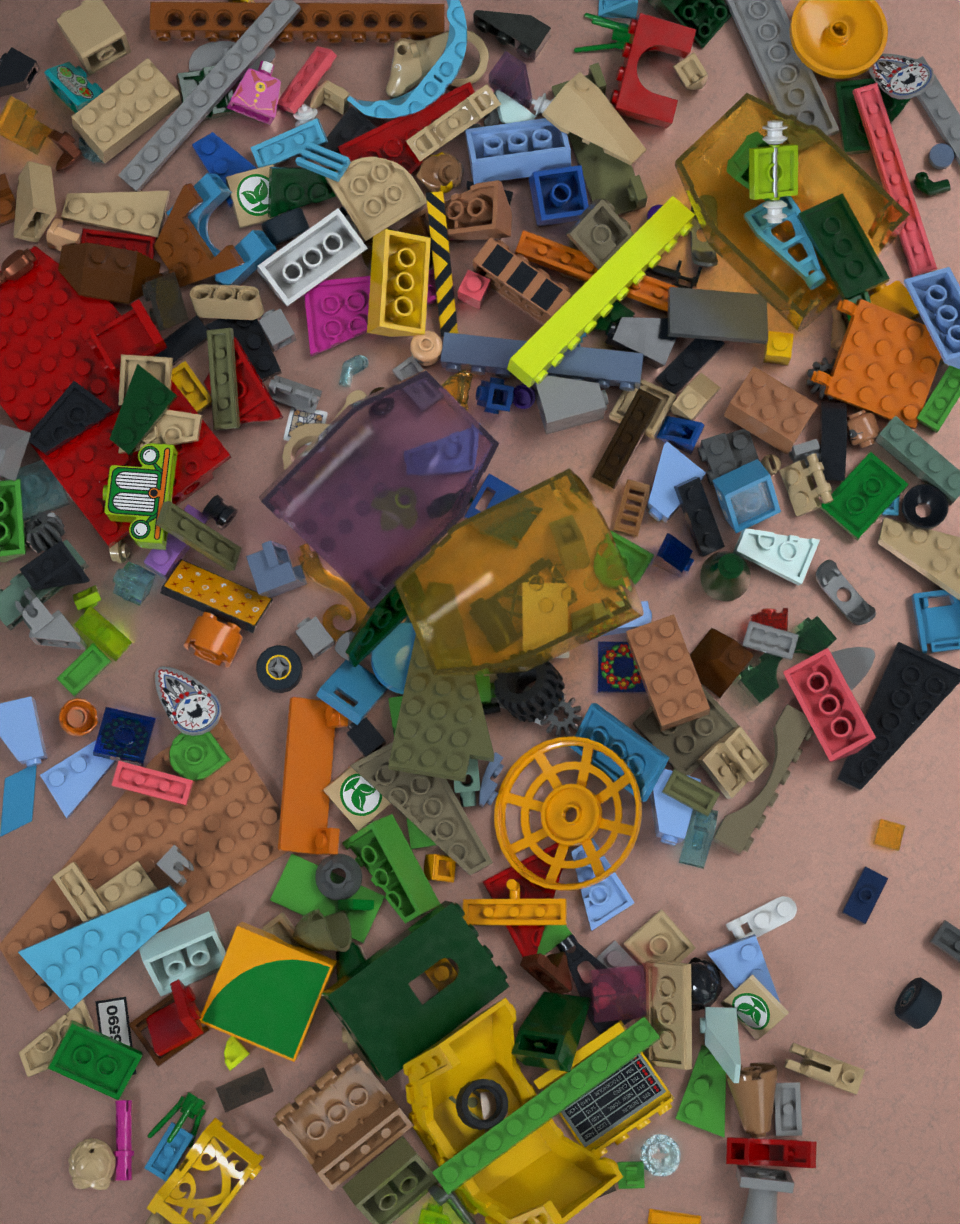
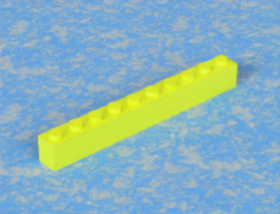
(600, 292)

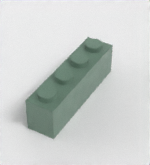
(920, 458)
(8, 612)

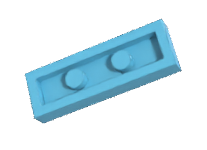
(288, 144)

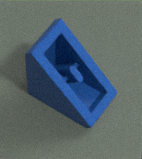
(681, 433)

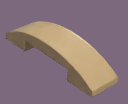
(453, 122)

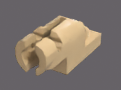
(826, 1069)

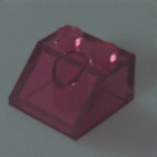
(618, 993)

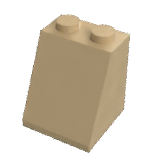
(94, 35)

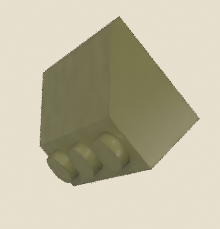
(391, 1183)

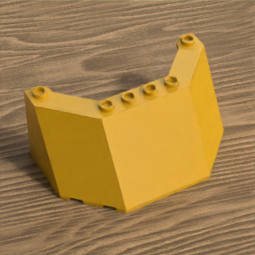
(536, 1180)

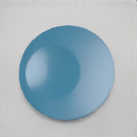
(392, 657)

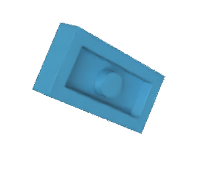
(168, 1155)

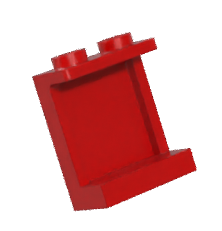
(126, 335)

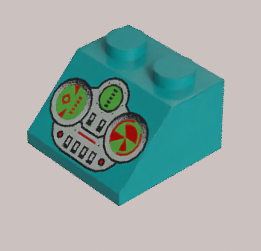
(72, 86)

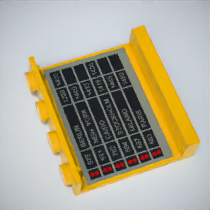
(616, 1103)

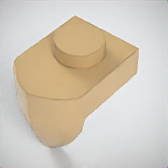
(691, 72)
(332, 96)

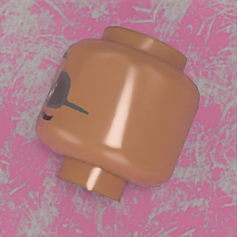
(862, 428)

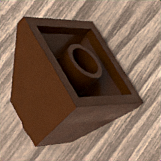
(719, 661)

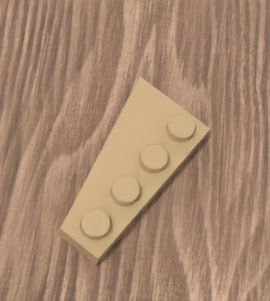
(119, 211)

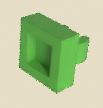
(632, 1175)

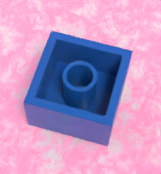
(558, 195)

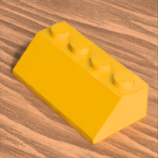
(398, 284)

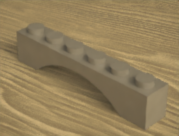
(788, 735)

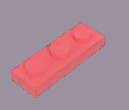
(306, 79)
(152, 783)

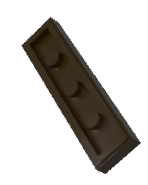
(627, 438)

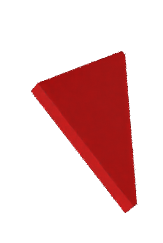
(525, 937)

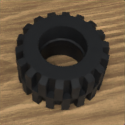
(537, 700)

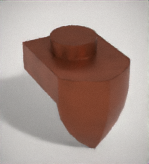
(66, 144)

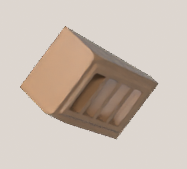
(636, 486)

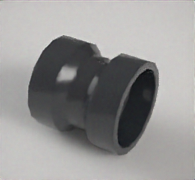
(219, 512)

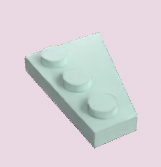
(778, 553)

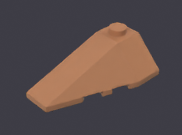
(476, 213)

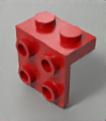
(175, 1022)

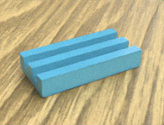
(307, 153)

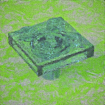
(40, 490)

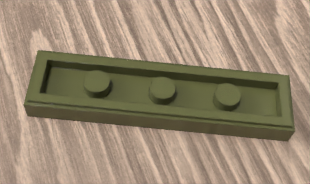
(223, 379)
(198, 536)

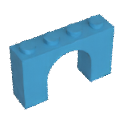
(252, 248)

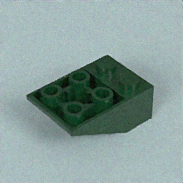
(702, 15)
(552, 1031)

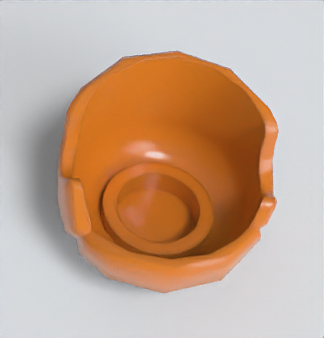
(78, 717)

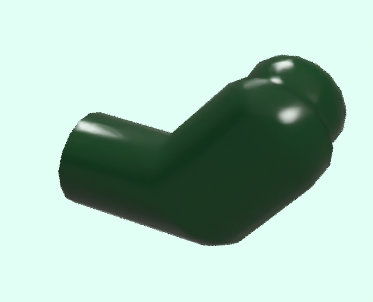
(929, 187)

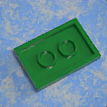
(864, 496)
(95, 1060)

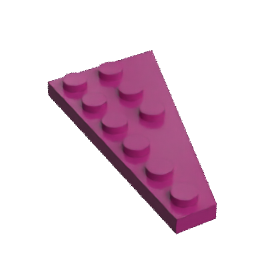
(340, 310)

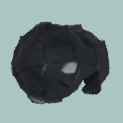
(704, 983)

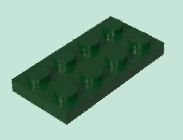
(843, 247)

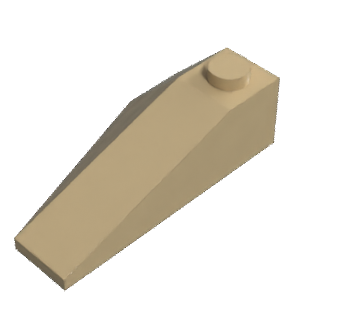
(589, 114)

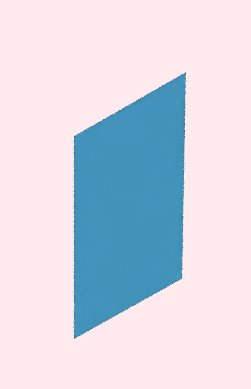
(18, 800)

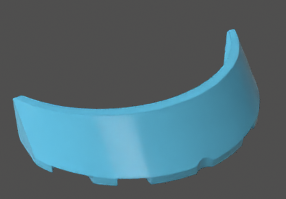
(435, 81)

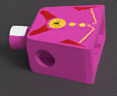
(257, 94)

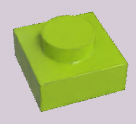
(87, 598)

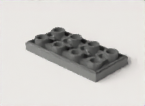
(717, 315)

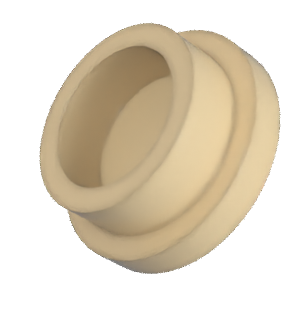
(120, 551)

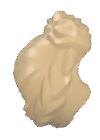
(93, 1168)

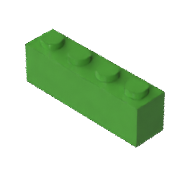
(393, 867)

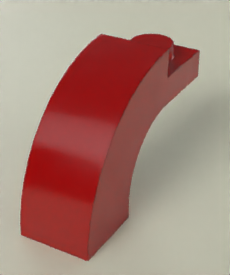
(771, 1152)

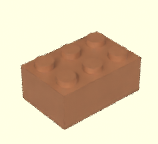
(770, 410)

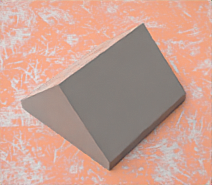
(58, 634)

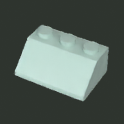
(183, 953)

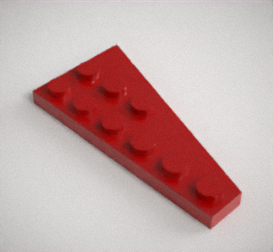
(390, 138)

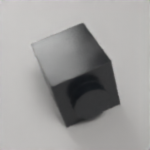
(365, 737)

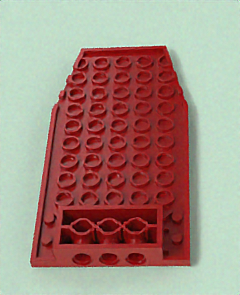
(39, 359)

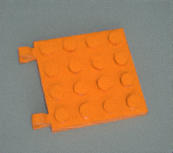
(882, 363)

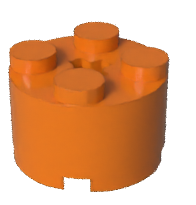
(214, 640)

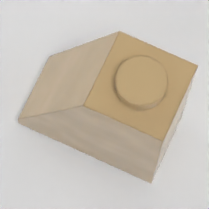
(34, 202)

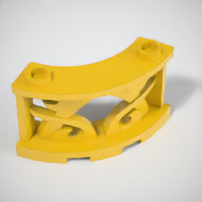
(206, 1144)

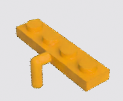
(515, 910)

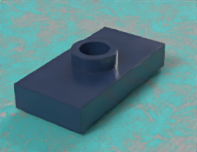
(865, 895)

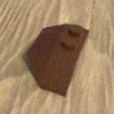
(106, 271)

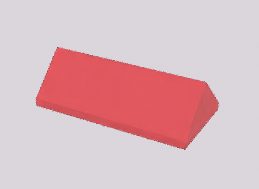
(829, 705)

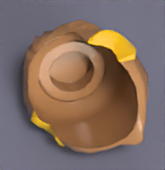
(441, 172)

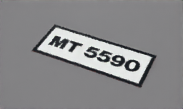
(114, 1020)

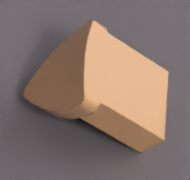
(59, 237)

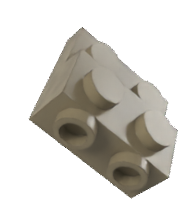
(600, 232)

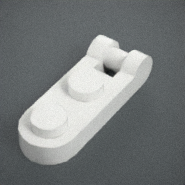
(764, 918)

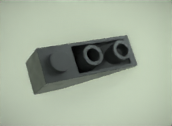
(518, 30)

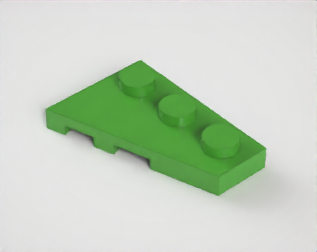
(705, 1095)

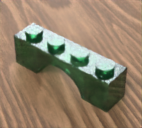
(762, 680)

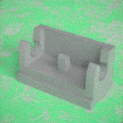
(35, 613)
(173, 862)

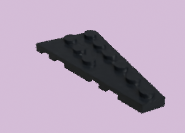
(903, 700)

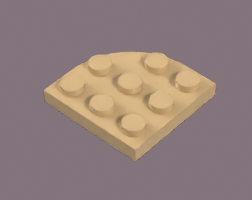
(376, 194)

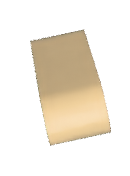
(226, 302)

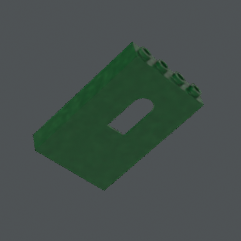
(383, 1009)

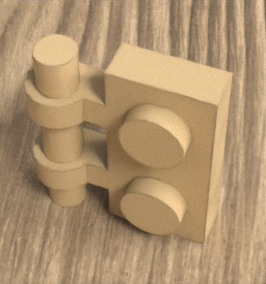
(801, 488)

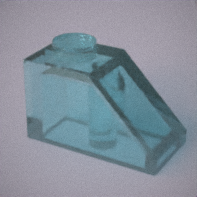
(698, 839)

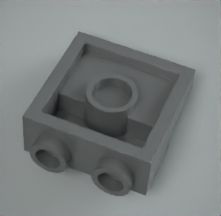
(726, 453)

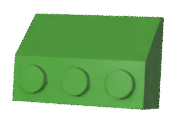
(11, 521)

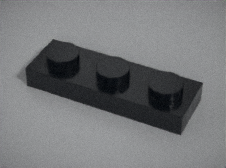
(688, 364)
(699, 516)

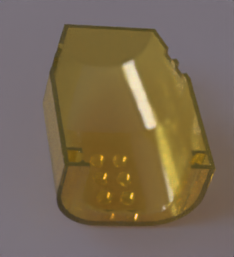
(822, 174)
(519, 583)

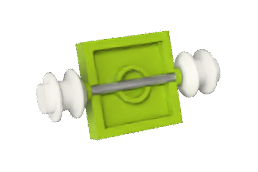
(773, 171)

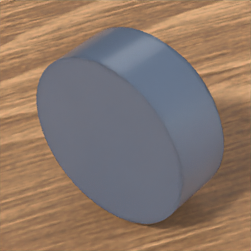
(941, 156)

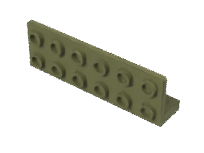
(604, 174)

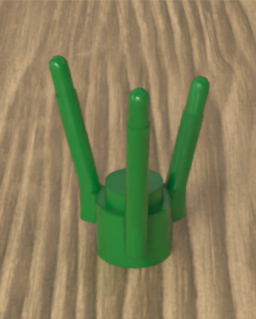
(619, 33)
(190, 1106)

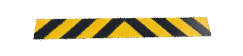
(441, 262)

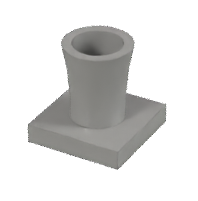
(763, 1192)

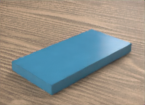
(640, 755)

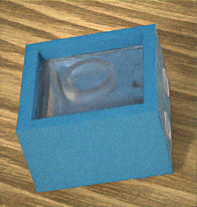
(746, 495)

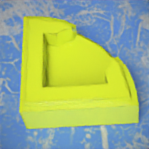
(234, 1052)

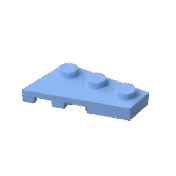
(75, 777)
(604, 898)
(741, 960)

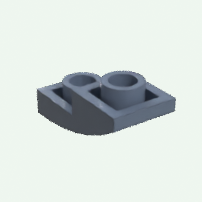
(487, 789)

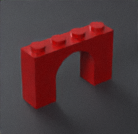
(631, 96)

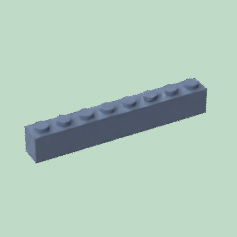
(493, 354)

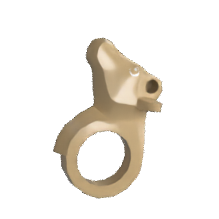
(416, 58)

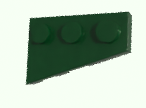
(141, 410)

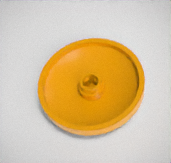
(838, 36)

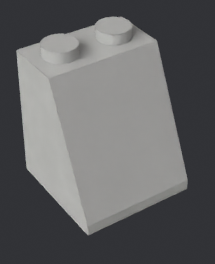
(569, 403)

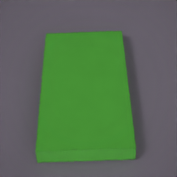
(300, 894)

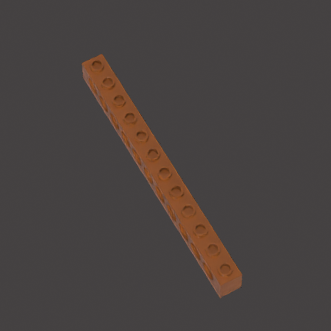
(311, 13)

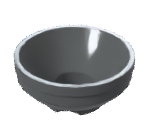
(345, 889)

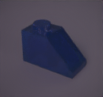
(674, 556)

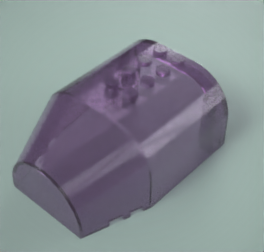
(384, 482)

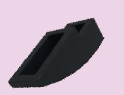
(833, 439)

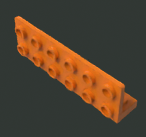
(306, 775)

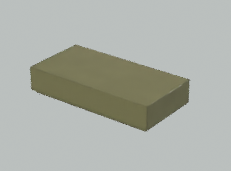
(690, 793)

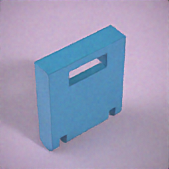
(937, 625)
(355, 684)

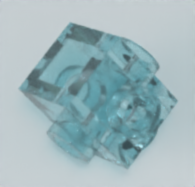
(133, 583)

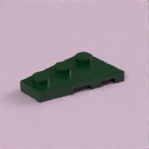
(295, 188)

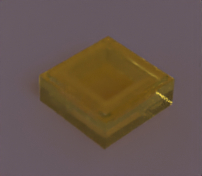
(889, 834)

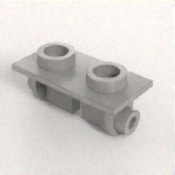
(294, 394)

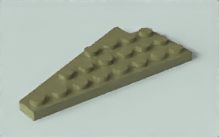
(439, 724)

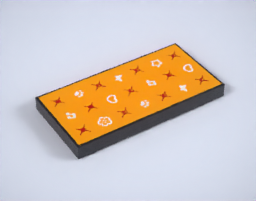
(216, 595)

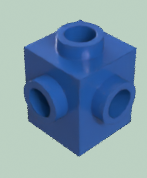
(502, 396)

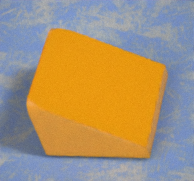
(439, 868)

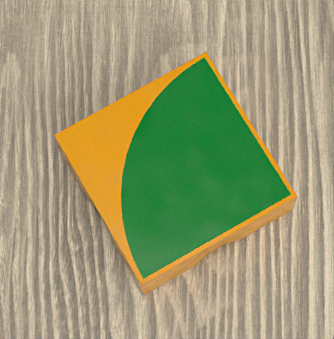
(267, 991)

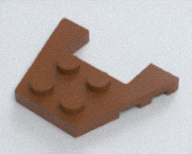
(184, 248)

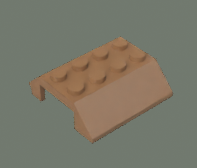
(343, 1121)

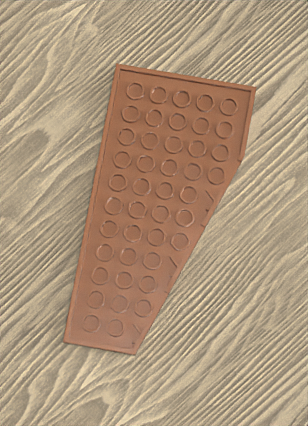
(223, 831)

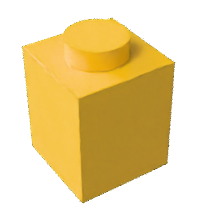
(778, 348)

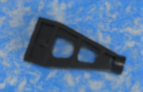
(584, 989)

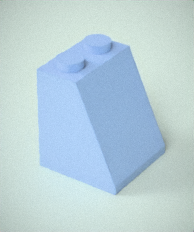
(669, 815)

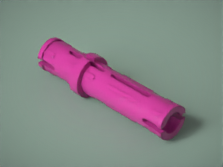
(123, 1140)

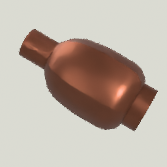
(17, 265)

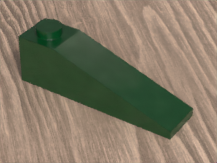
(376, 626)

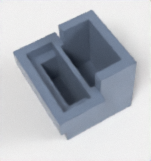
(274, 570)

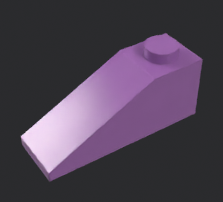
(165, 561)

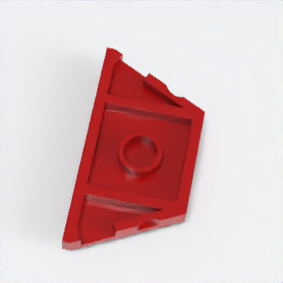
(253, 397)

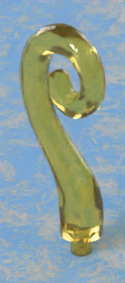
(315, 570)

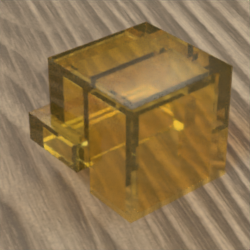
(21, 127)

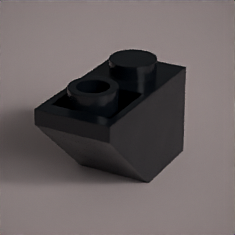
(16, 72)

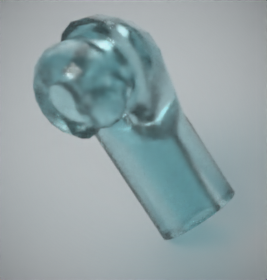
(351, 367)

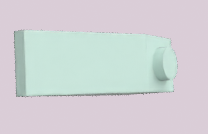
(722, 1038)

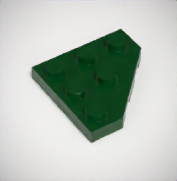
(851, 126)

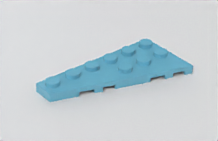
(91, 951)

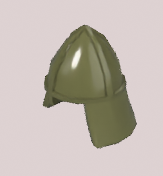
(324, 932)

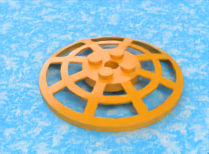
(556, 806)

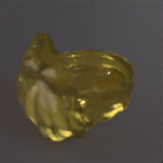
(458, 387)

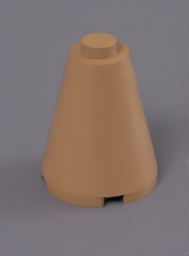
(755, 1097)

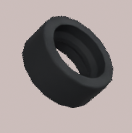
(501, 1104)

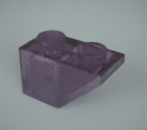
(512, 79)

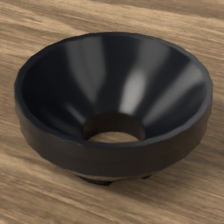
(929, 496)

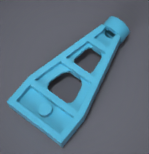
(762, 230)

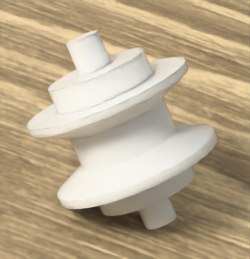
(541, 104)
(305, 115)

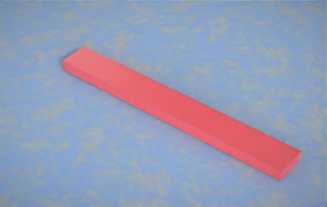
(894, 177)

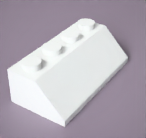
(311, 257)

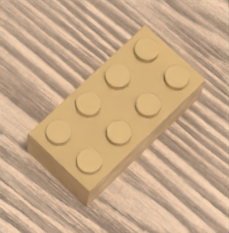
(126, 110)

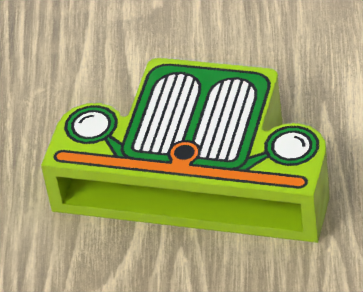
(139, 493)

